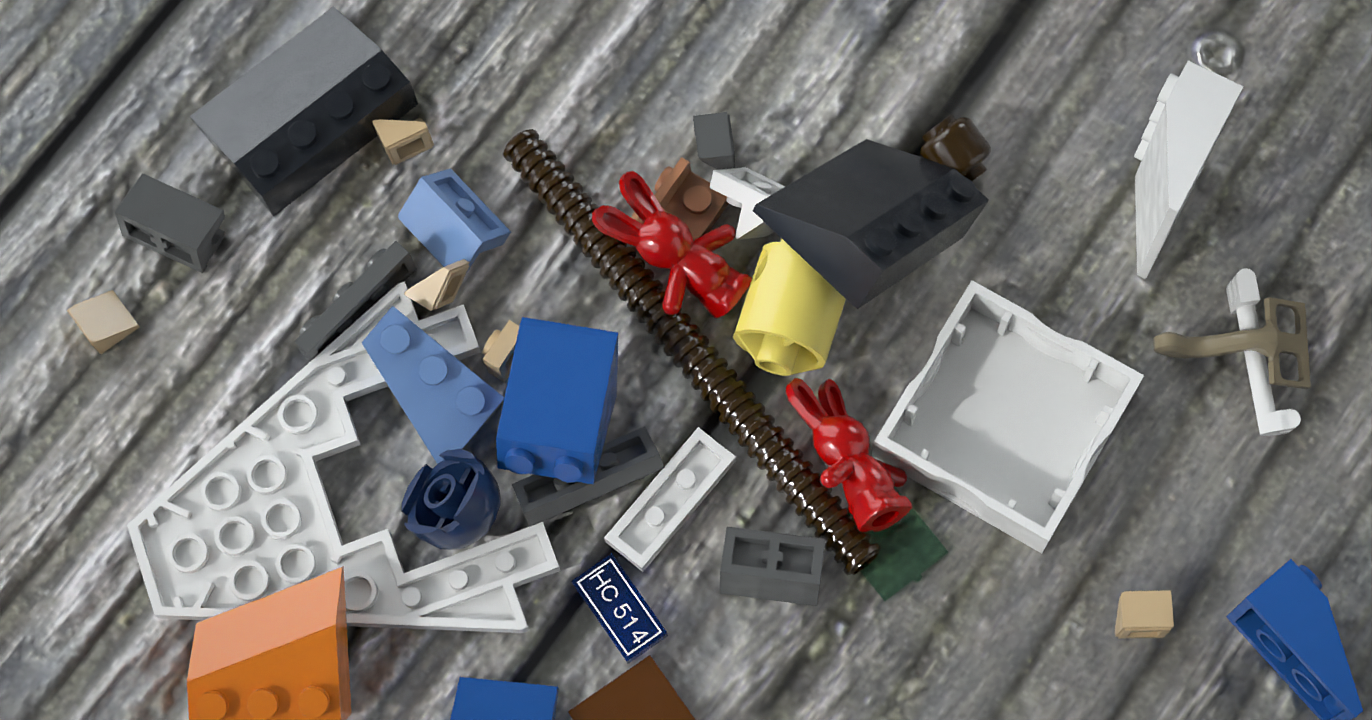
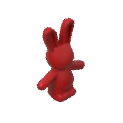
(668, 244)
(845, 448)

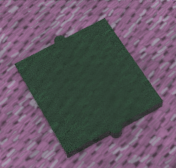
(905, 553)

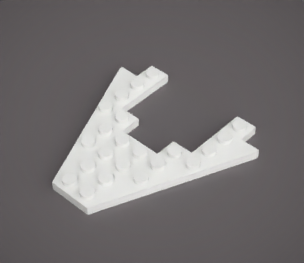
(261, 520)

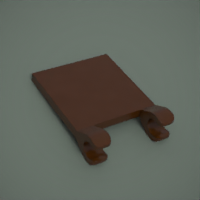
(634, 695)

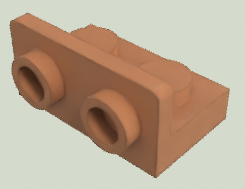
(688, 198)

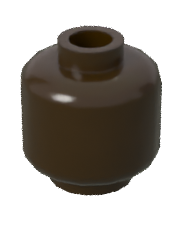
(957, 145)

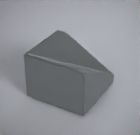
(715, 140)

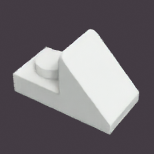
(744, 190)

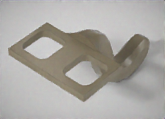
(1265, 340)

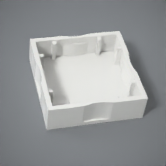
(1006, 416)

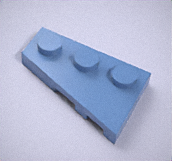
(431, 385)

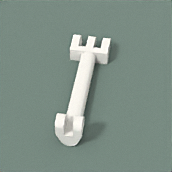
(1242, 298)

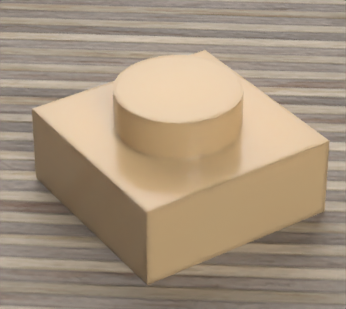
(500, 351)

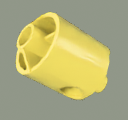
(788, 313)

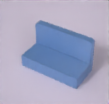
(451, 219)

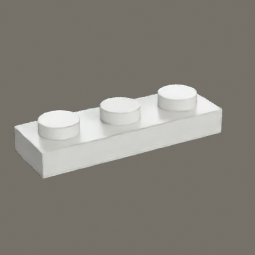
(670, 499)

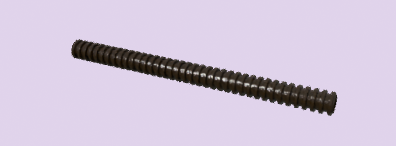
(692, 353)

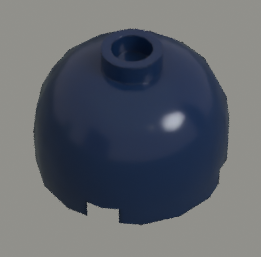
(452, 501)

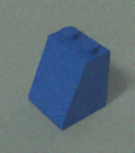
(558, 401)

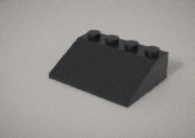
(305, 109)
(872, 216)

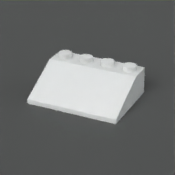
(1175, 150)

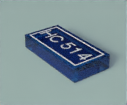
(619, 608)

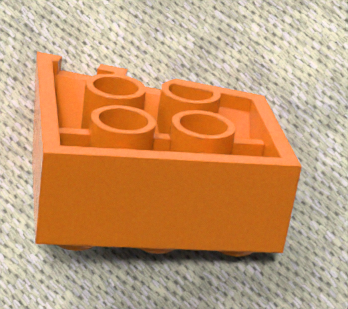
(275, 657)

